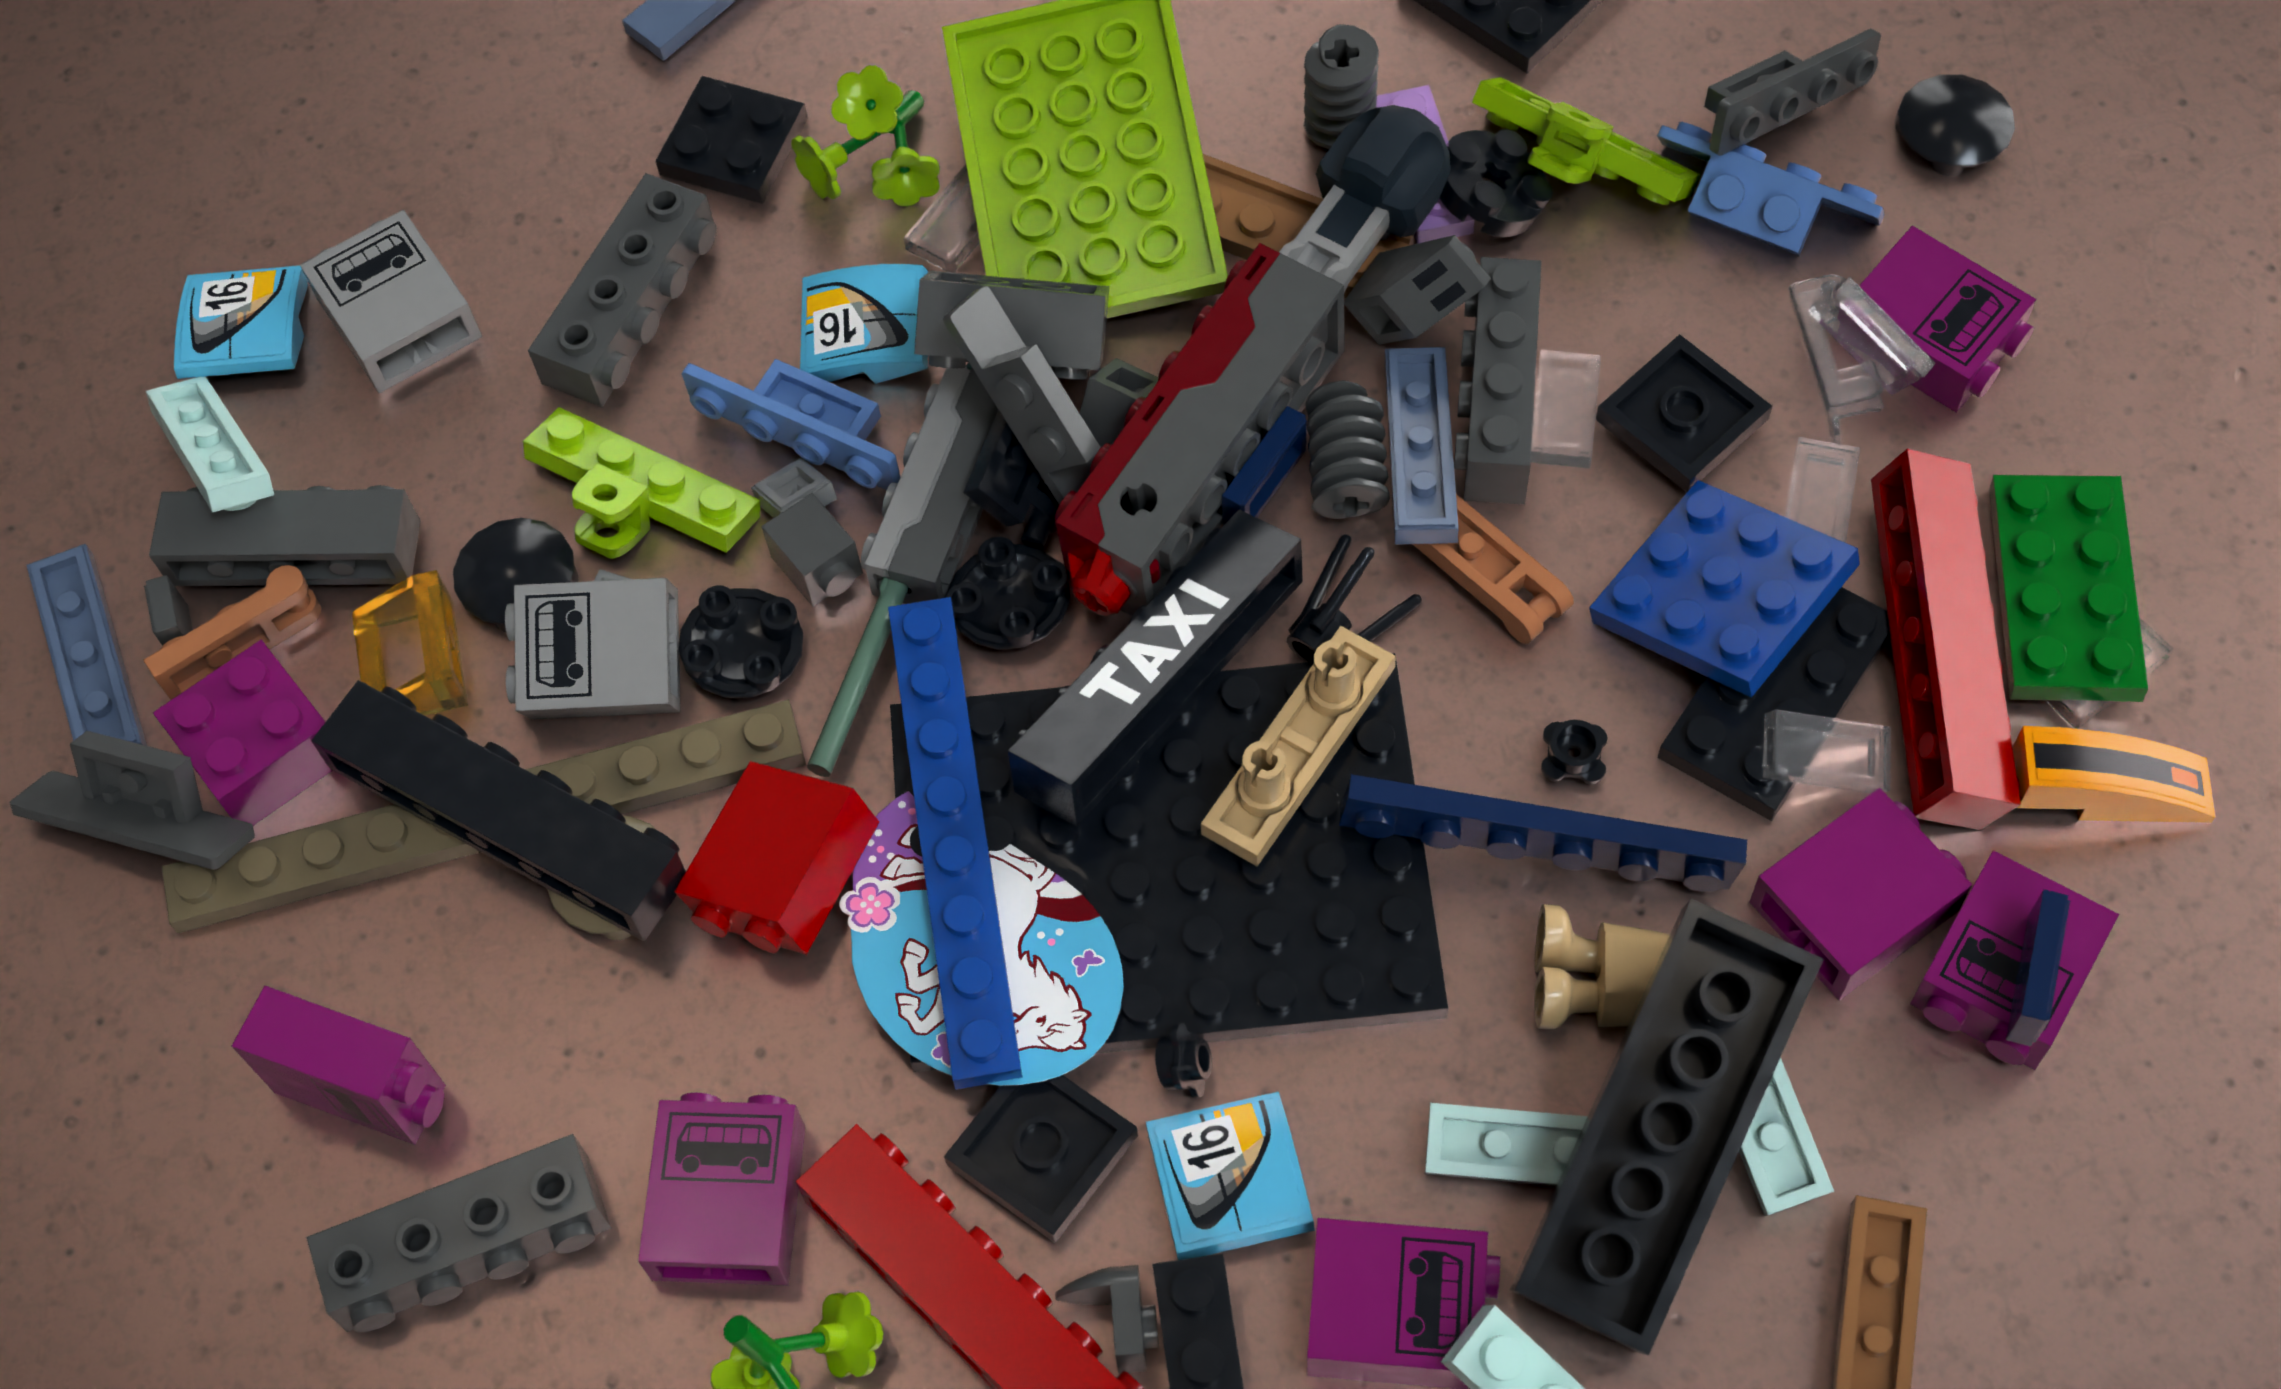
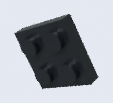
(731, 139)
(1683, 413)
(1042, 1150)

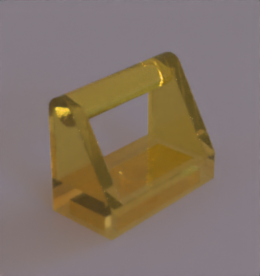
(424, 599)

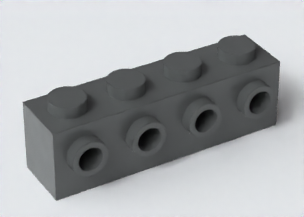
(623, 290)
(1502, 382)
(319, 530)
(458, 1235)

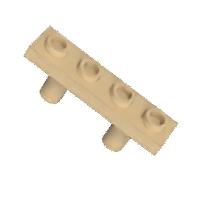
(1298, 745)

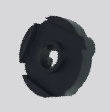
(1517, 190)

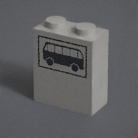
(391, 300)
(594, 648)

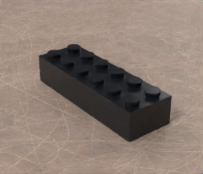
(1666, 1126)

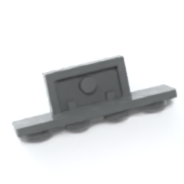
(1786, 89)
(1024, 392)
(135, 800)

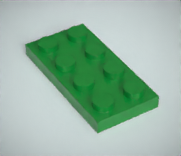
(2067, 588)

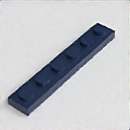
(1524, 829)

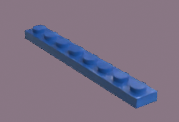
(954, 846)

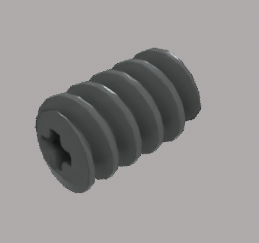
(1339, 82)
(1346, 451)

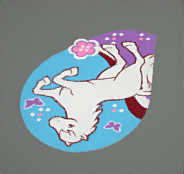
(1055, 947)

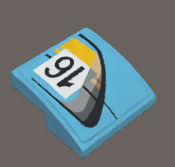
(239, 322)
(861, 322)
(1229, 1176)

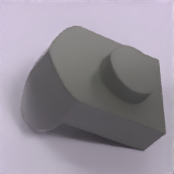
(1133, 1323)

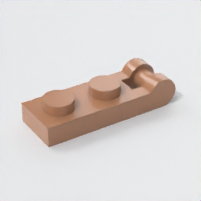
(1495, 570)
(269, 615)

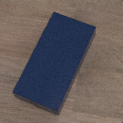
(1267, 466)
(2038, 968)

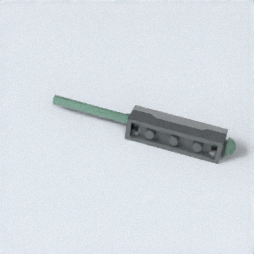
(921, 534)

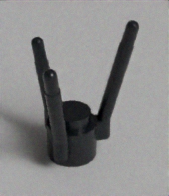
(1320, 622)

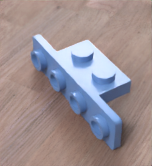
(1760, 198)
(802, 413)

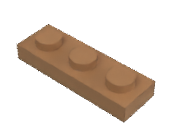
(1879, 1295)

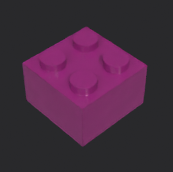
(248, 734)

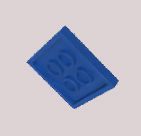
(1725, 587)

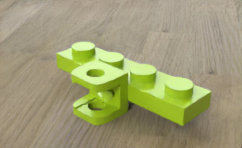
(1580, 144)
(628, 484)

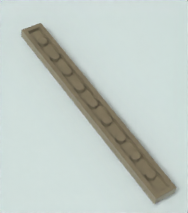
(397, 842)

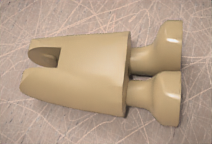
(1619, 958)

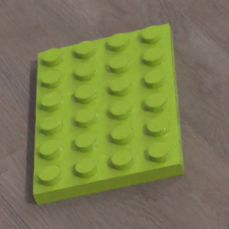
(1086, 150)

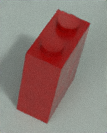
(777, 858)

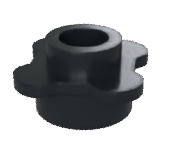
(1578, 735)
(1183, 1061)

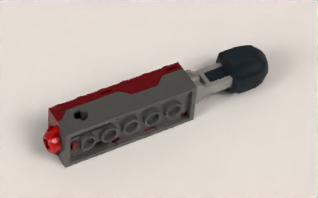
(1246, 361)

